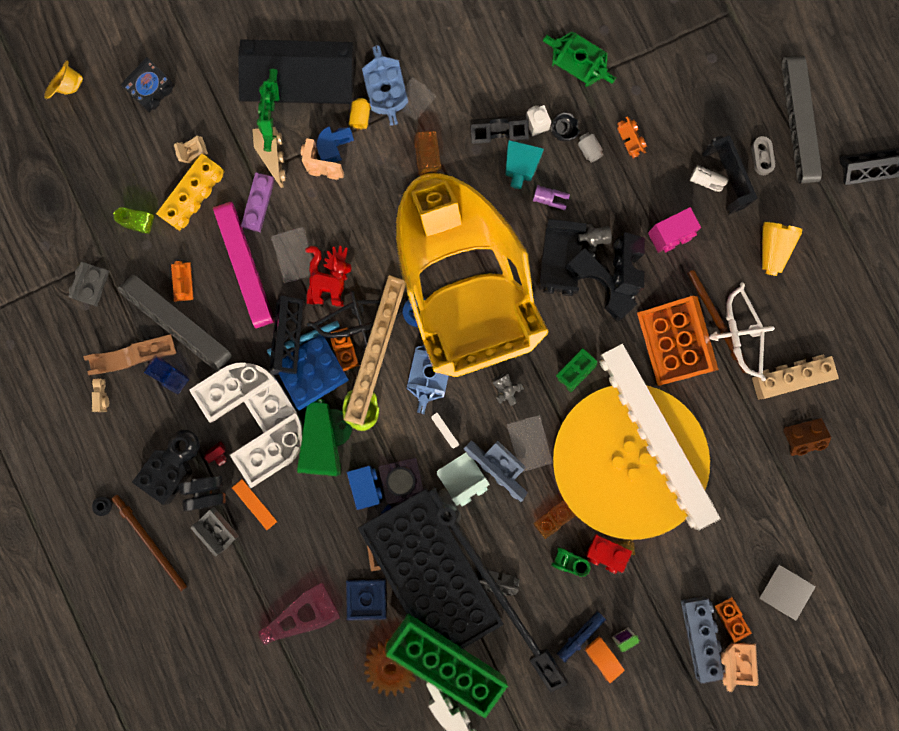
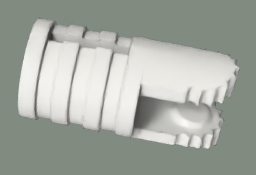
(708, 178)

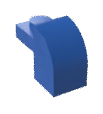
(328, 142)

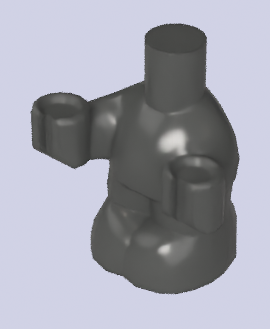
(595, 236)
(506, 388)

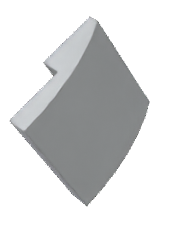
(787, 592)

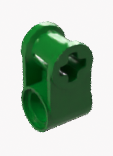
(569, 562)

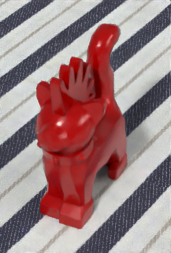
(330, 283)

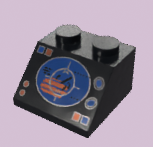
(148, 85)

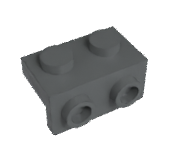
(214, 532)

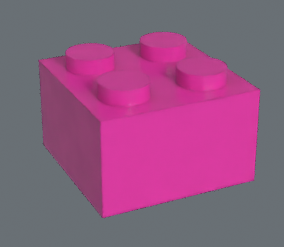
(673, 230)

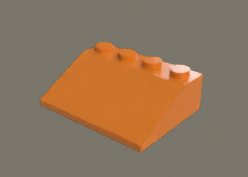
(677, 340)

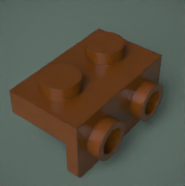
(807, 437)

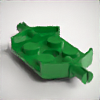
(587, 70)
(269, 93)

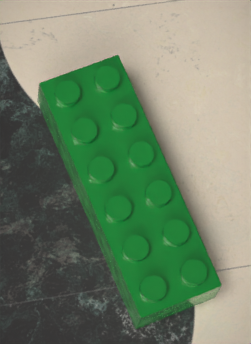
(446, 666)

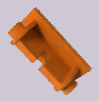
(635, 143)
(182, 281)

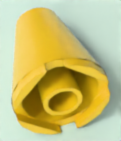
(777, 246)

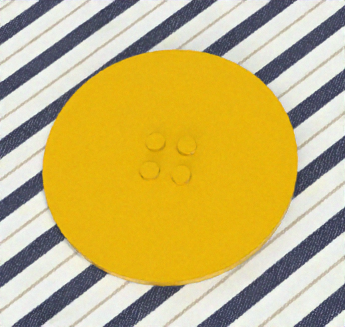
(611, 475)

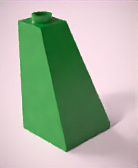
(318, 442)

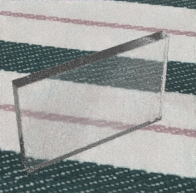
(291, 254)
(530, 443)

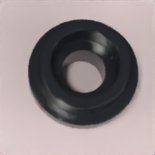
(107, 506)

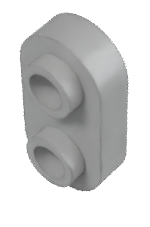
(763, 156)

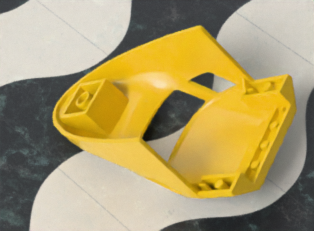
(477, 317)

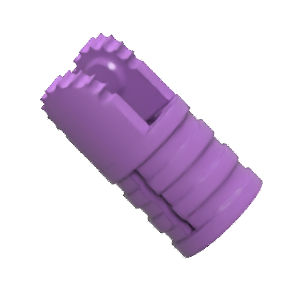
(546, 196)

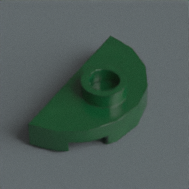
(341, 429)

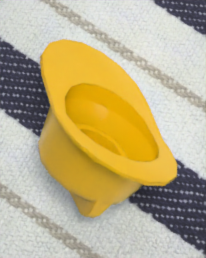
(65, 81)

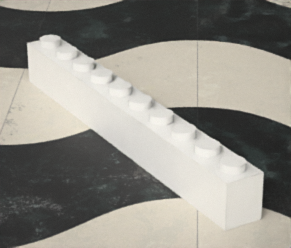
(659, 438)

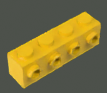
(190, 192)

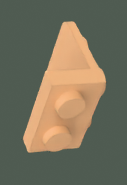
(317, 167)
(740, 665)

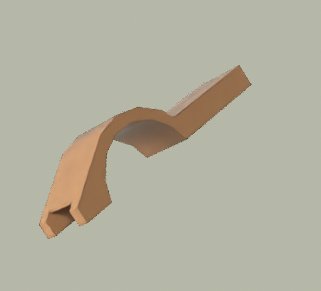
(131, 355)

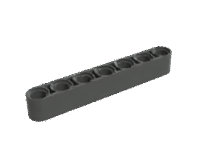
(801, 119)
(175, 322)

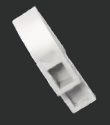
(442, 709)

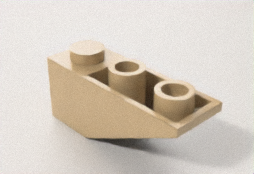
(271, 159)

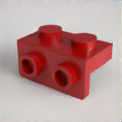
(609, 554)

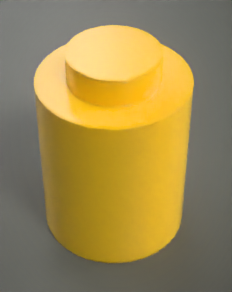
(359, 114)

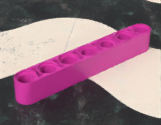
(243, 264)

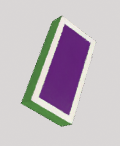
(625, 639)

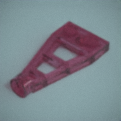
(322, 606)

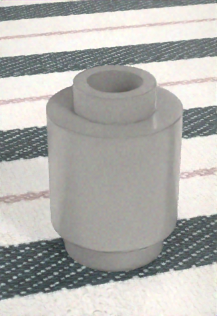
(590, 147)

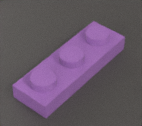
(257, 202)

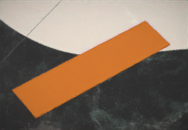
(254, 504)

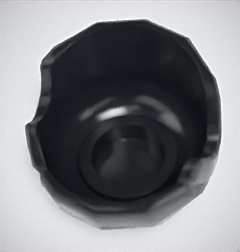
(564, 127)

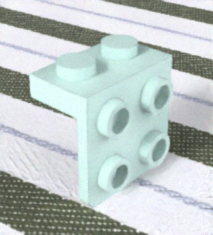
(463, 479)

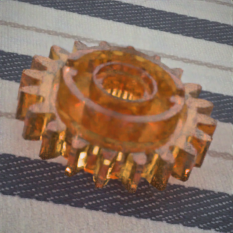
(382, 677)

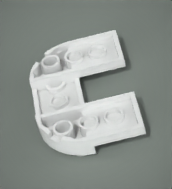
(269, 407)

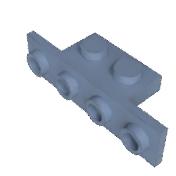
(500, 465)

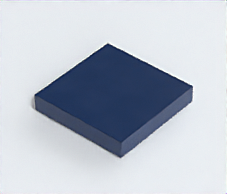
(366, 599)

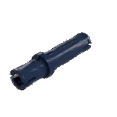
(581, 636)

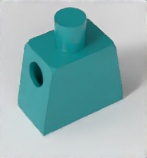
(521, 162)

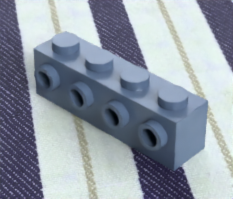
(702, 639)

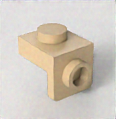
(190, 150)

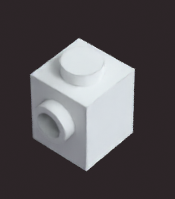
(538, 120)

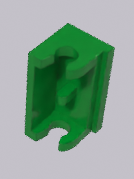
(577, 370)

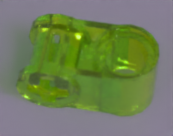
(136, 220)

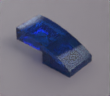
(166, 374)

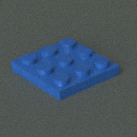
(316, 372)

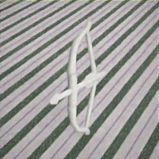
(754, 331)

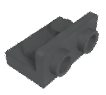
(88, 283)

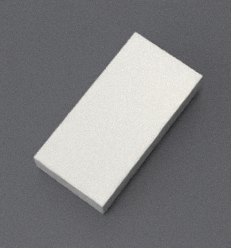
(444, 430)

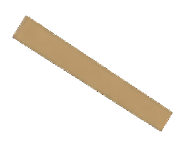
(375, 351)

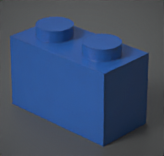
(364, 487)

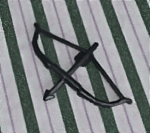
(357, 309)

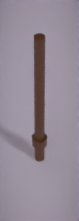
(714, 313)
(126, 512)

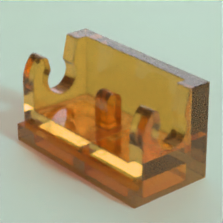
(427, 152)

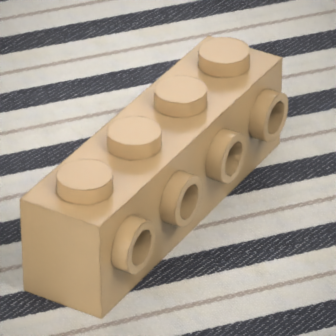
(795, 377)

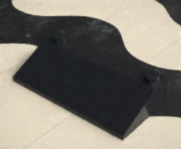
(305, 70)

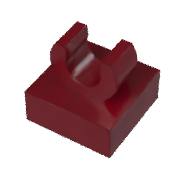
(216, 453)

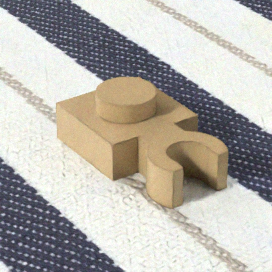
(100, 400)

